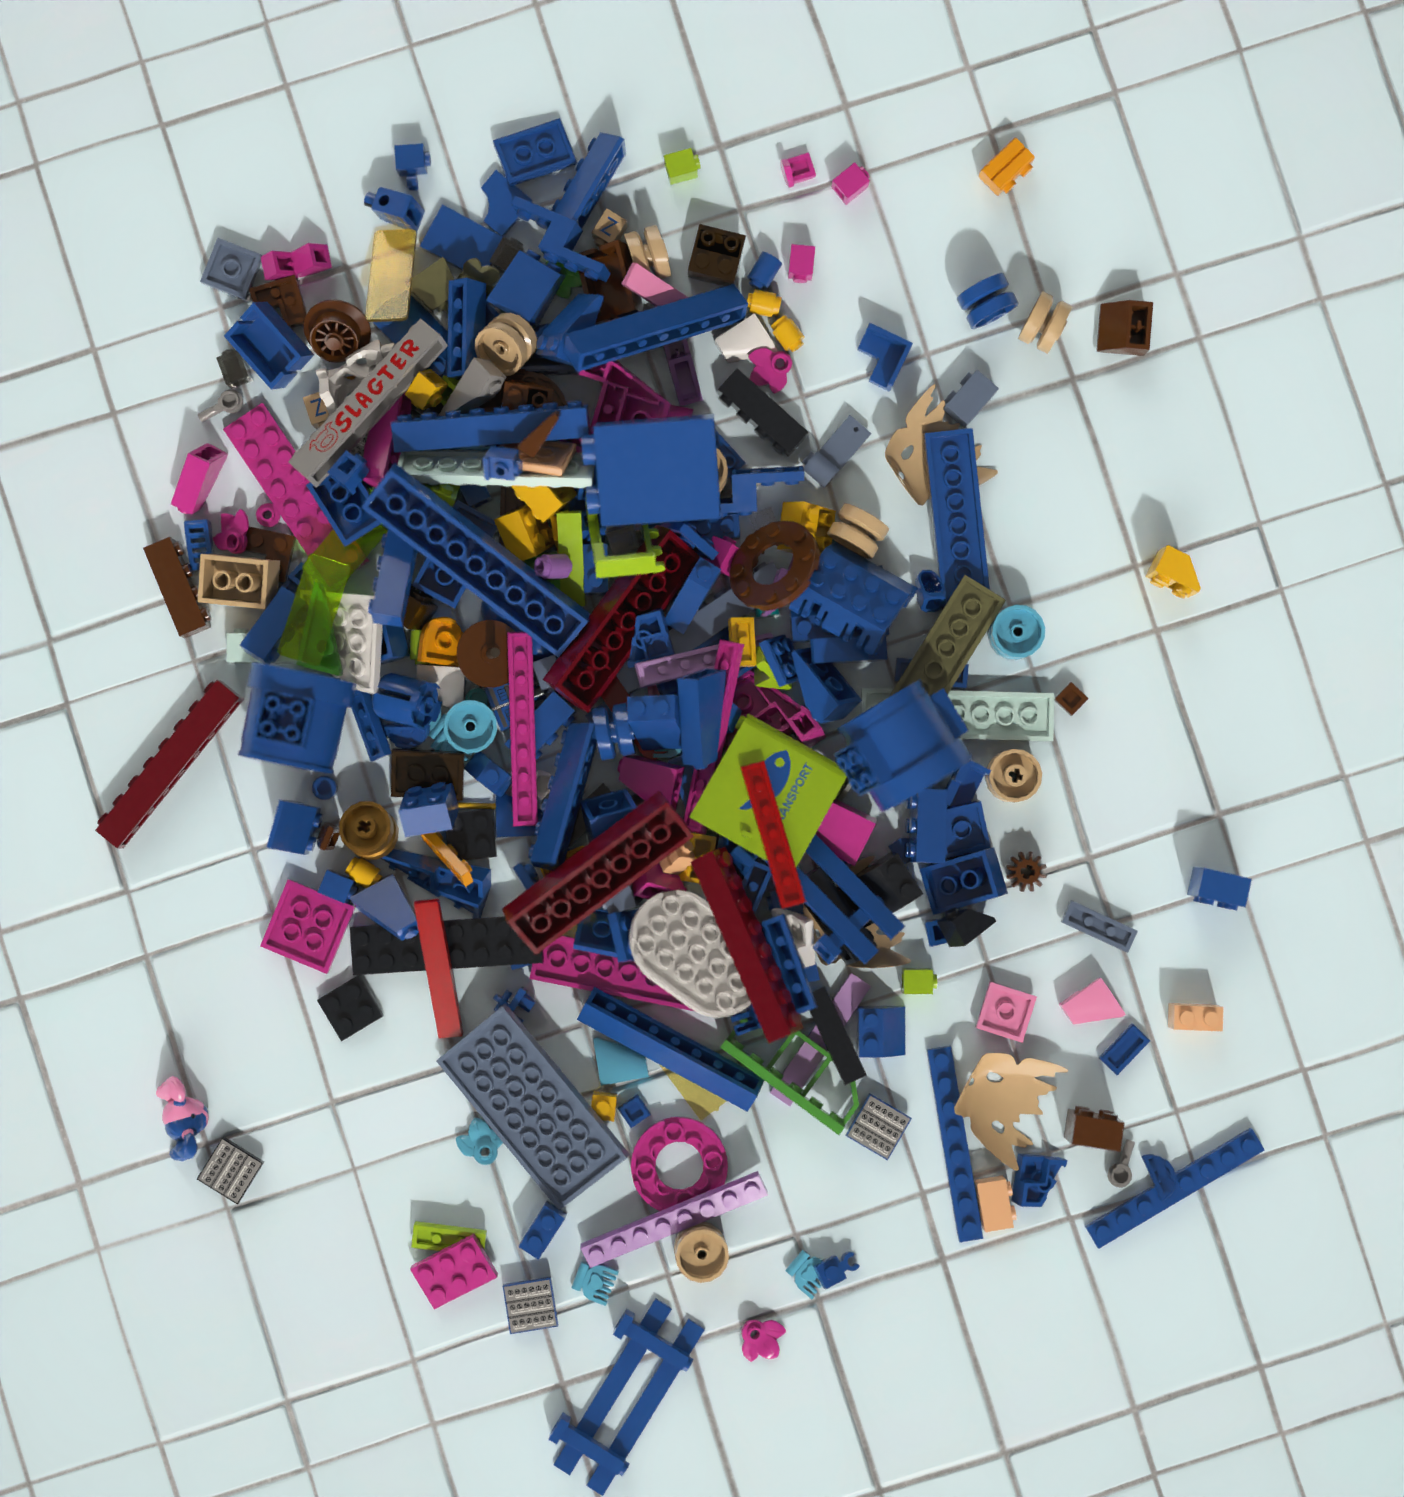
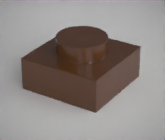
(1071, 699)

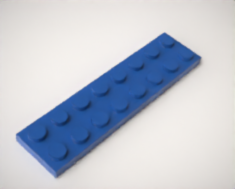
(956, 508)

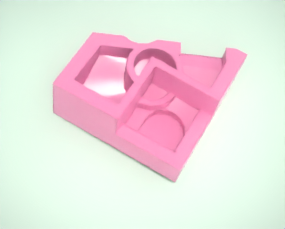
(1092, 1004)

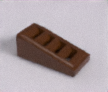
(535, 440)
(328, 836)

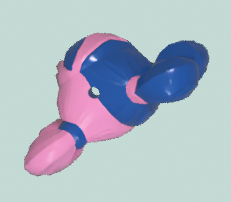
(178, 1119)

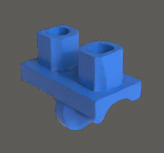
(521, 999)

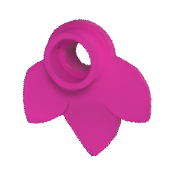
(766, 370)
(233, 532)
(763, 1342)

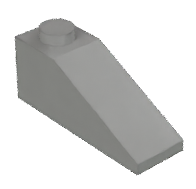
(476, 387)

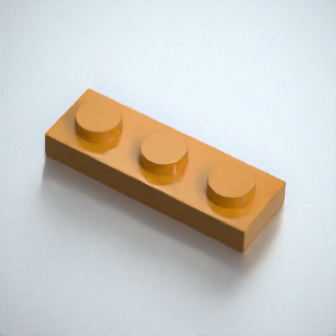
(449, 857)

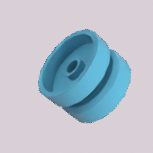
(1013, 618)
(457, 732)

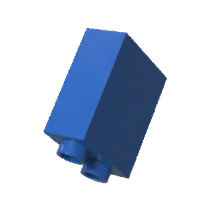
(653, 470)

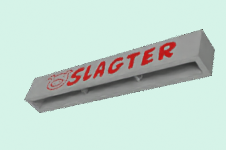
(368, 402)

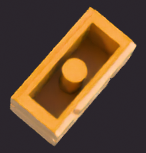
(1007, 167)

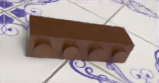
(177, 587)

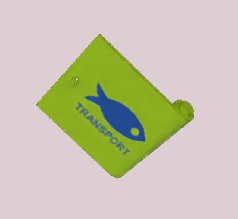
(800, 779)

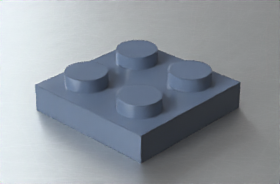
(231, 269)

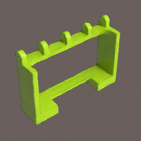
(623, 564)

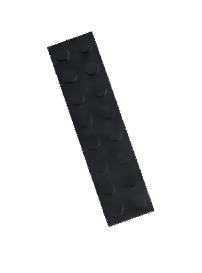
(469, 941)

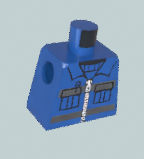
(395, 208)
(500, 703)

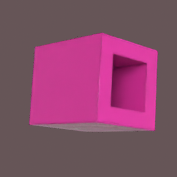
(851, 183)
(801, 263)
(727, 551)

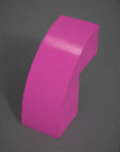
(302, 262)

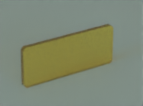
(391, 275)

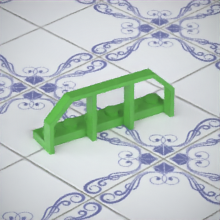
(792, 1091)

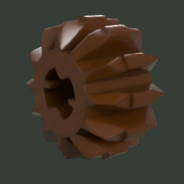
(1029, 879)

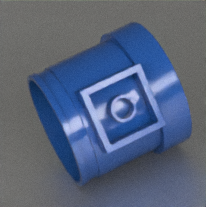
(295, 717)
(903, 745)

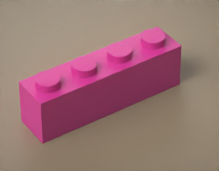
(379, 443)

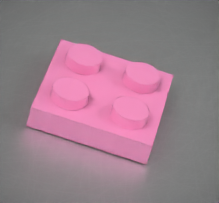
(1006, 1012)

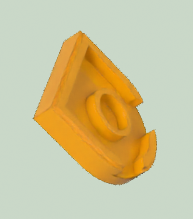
(439, 642)

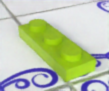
(439, 1236)

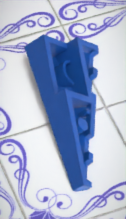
(438, 879)

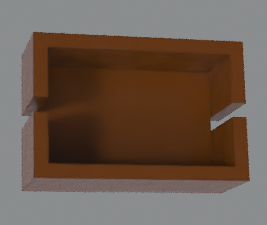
(617, 299)

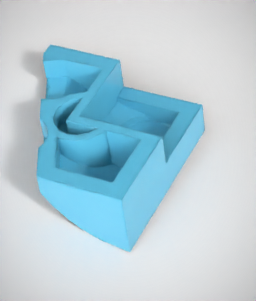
(618, 1063)

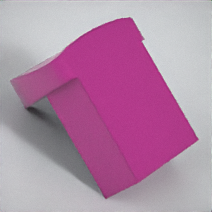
(797, 169)

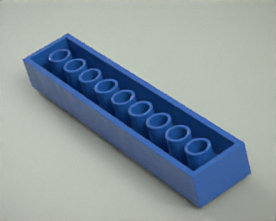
(476, 560)

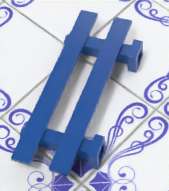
(845, 930)
(642, 1336)

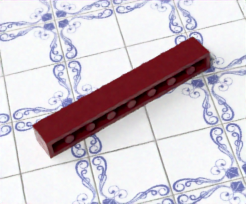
(169, 764)
(747, 944)

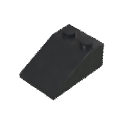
(890, 881)

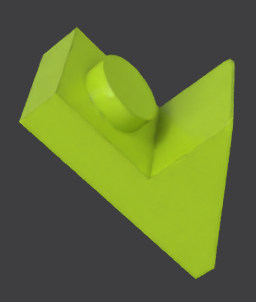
(763, 675)

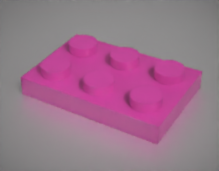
(454, 1271)

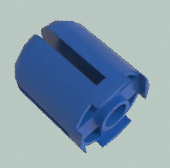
(418, 705)

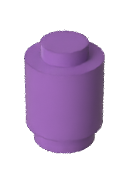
(553, 566)

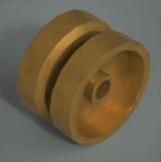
(382, 831)

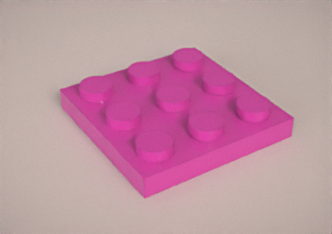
(307, 926)

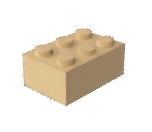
(237, 580)

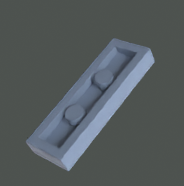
(1099, 926)

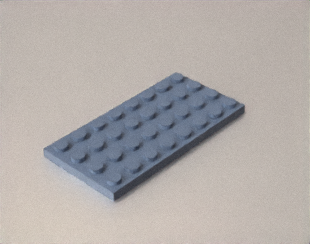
(532, 1107)

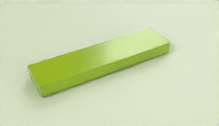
(571, 543)

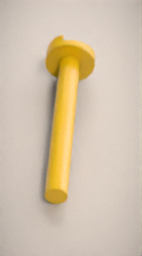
(477, 805)

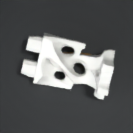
(333, 384)

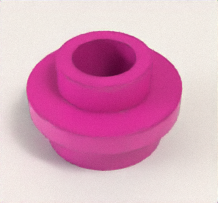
(271, 521)

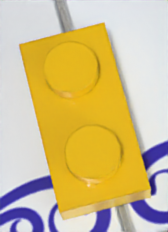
(743, 631)

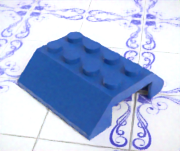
(854, 594)
(787, 959)

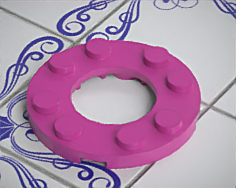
(667, 1132)

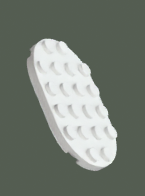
(686, 954)

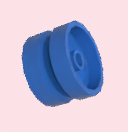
(987, 301)
(613, 732)

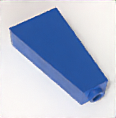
(700, 715)

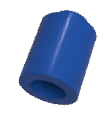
(764, 271)

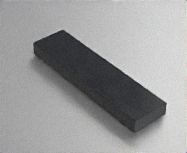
(836, 1038)

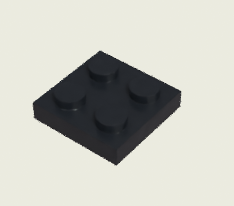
(473, 835)
(350, 1008)

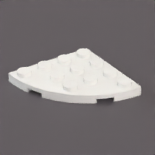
(358, 642)

